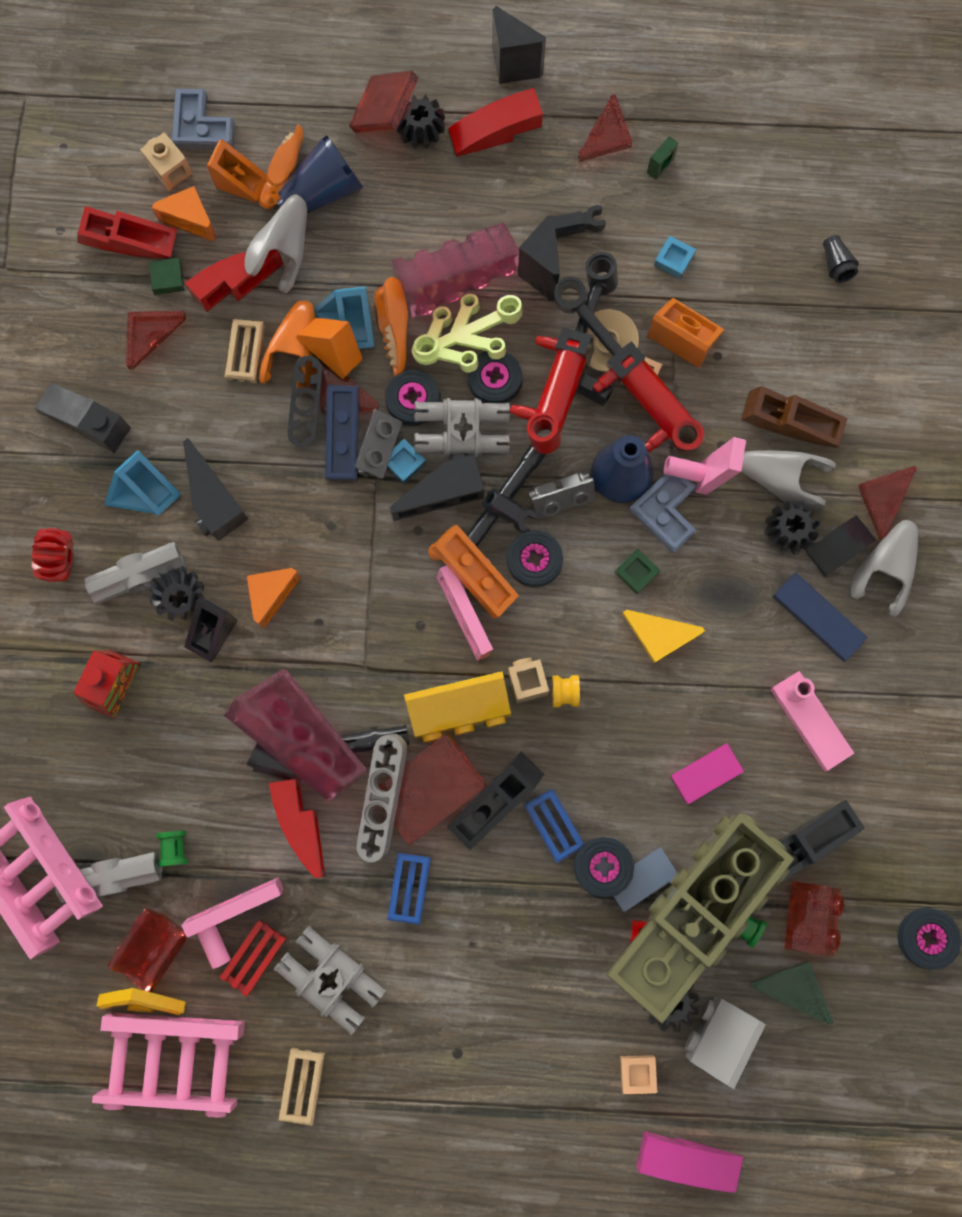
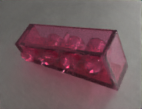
(456, 268)
(296, 734)

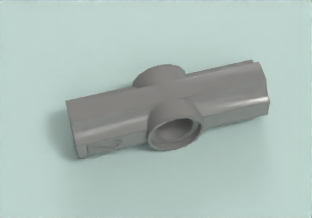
(133, 573)
(119, 874)

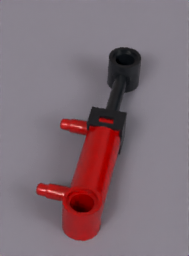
(573, 355)
(638, 377)

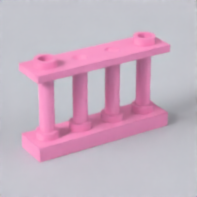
(17, 904)
(155, 1030)

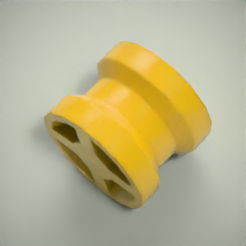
(565, 691)

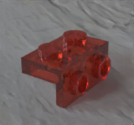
(814, 919)
(148, 949)

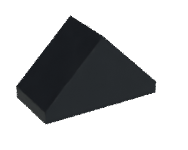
(840, 545)
(208, 629)

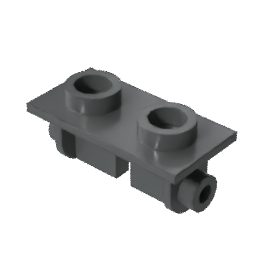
(377, 444)
(575, 491)

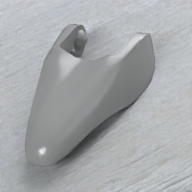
(283, 233)
(781, 472)
(895, 557)

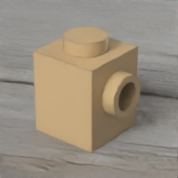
(166, 161)
(527, 680)

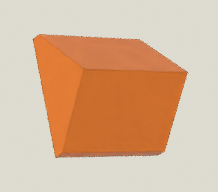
(684, 332)

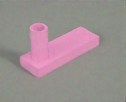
(713, 470)
(464, 613)
(812, 720)
(205, 922)

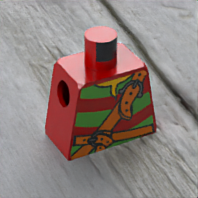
(105, 681)

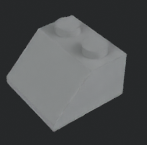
(724, 1040)

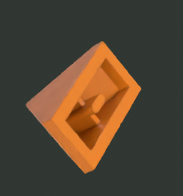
(235, 173)
(185, 213)
(333, 344)
(269, 592)

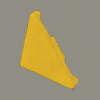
(660, 635)
(141, 1001)

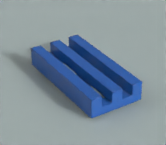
(566, 820)
(414, 859)

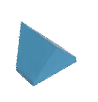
(350, 306)
(140, 487)

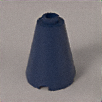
(321, 178)
(623, 470)

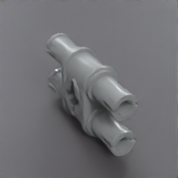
(472, 414)
(330, 1000)

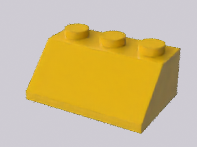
(458, 707)

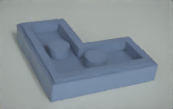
(192, 126)
(658, 512)
(648, 877)

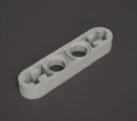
(377, 796)

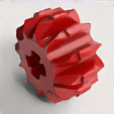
(52, 555)

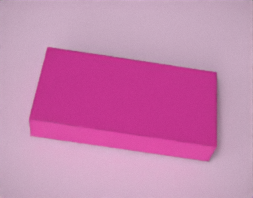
(706, 773)

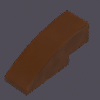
(793, 417)

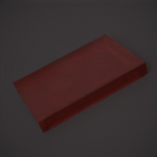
(433, 788)

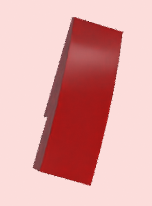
(496, 123)
(125, 234)
(230, 277)
(298, 826)

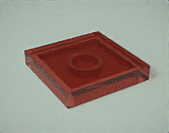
(383, 102)

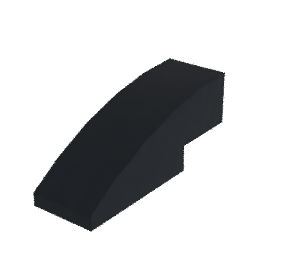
(821, 836)

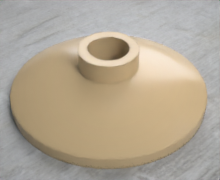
(622, 330)

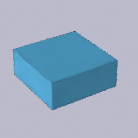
(674, 257)
(405, 462)

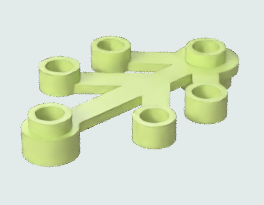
(465, 334)

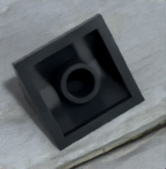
(516, 48)
(539, 259)

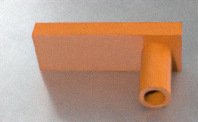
(473, 570)

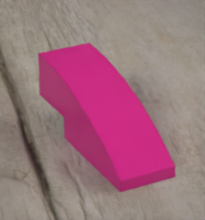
(688, 1163)

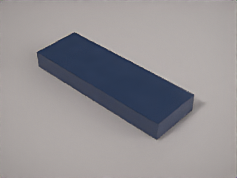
(342, 432)
(820, 617)

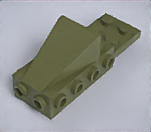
(701, 914)

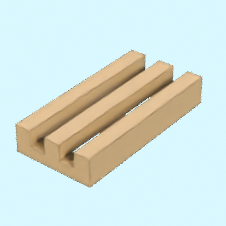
(242, 375)
(297, 1117)

